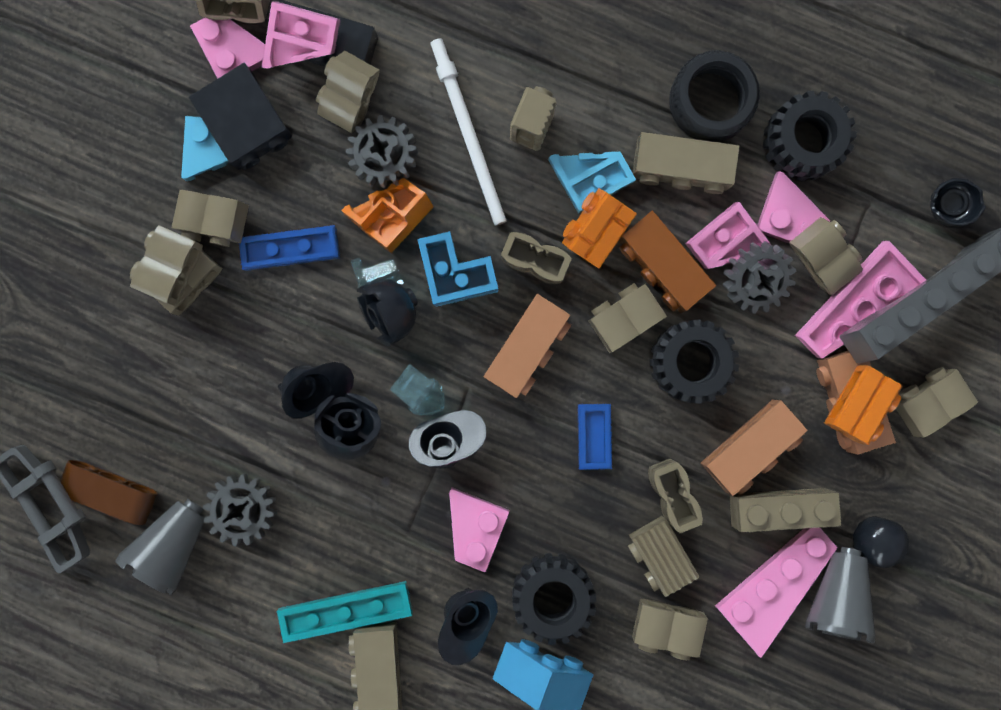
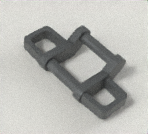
(47, 534)

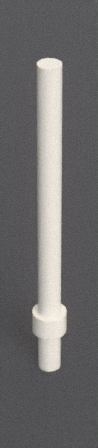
(447, 73)

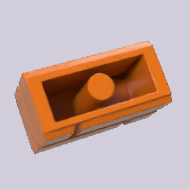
(598, 227)
(864, 405)

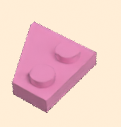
(228, 45)
(725, 236)
(475, 528)

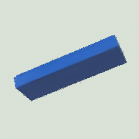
(289, 248)

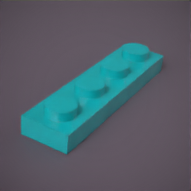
(344, 612)

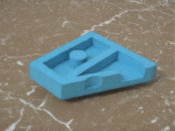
(199, 150)
(591, 171)

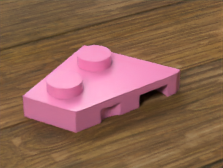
(298, 35)
(787, 210)

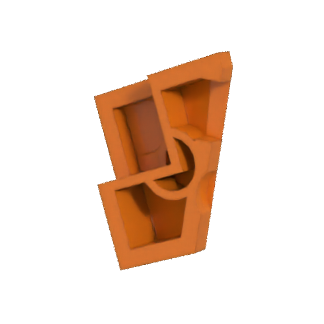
(391, 213)

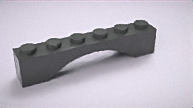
(917, 308)

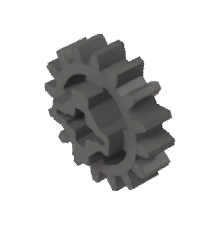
(395, 145)
(773, 275)
(248, 519)

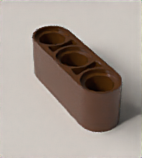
(108, 492)

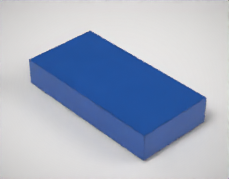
(594, 436)

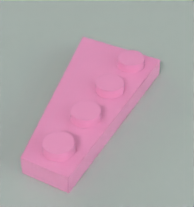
(883, 280)
(773, 591)

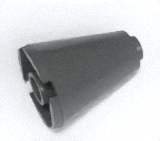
(165, 547)
(844, 598)

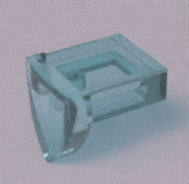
(383, 270)
(419, 392)

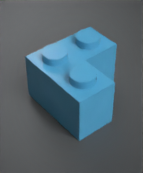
(454, 281)
(542, 678)

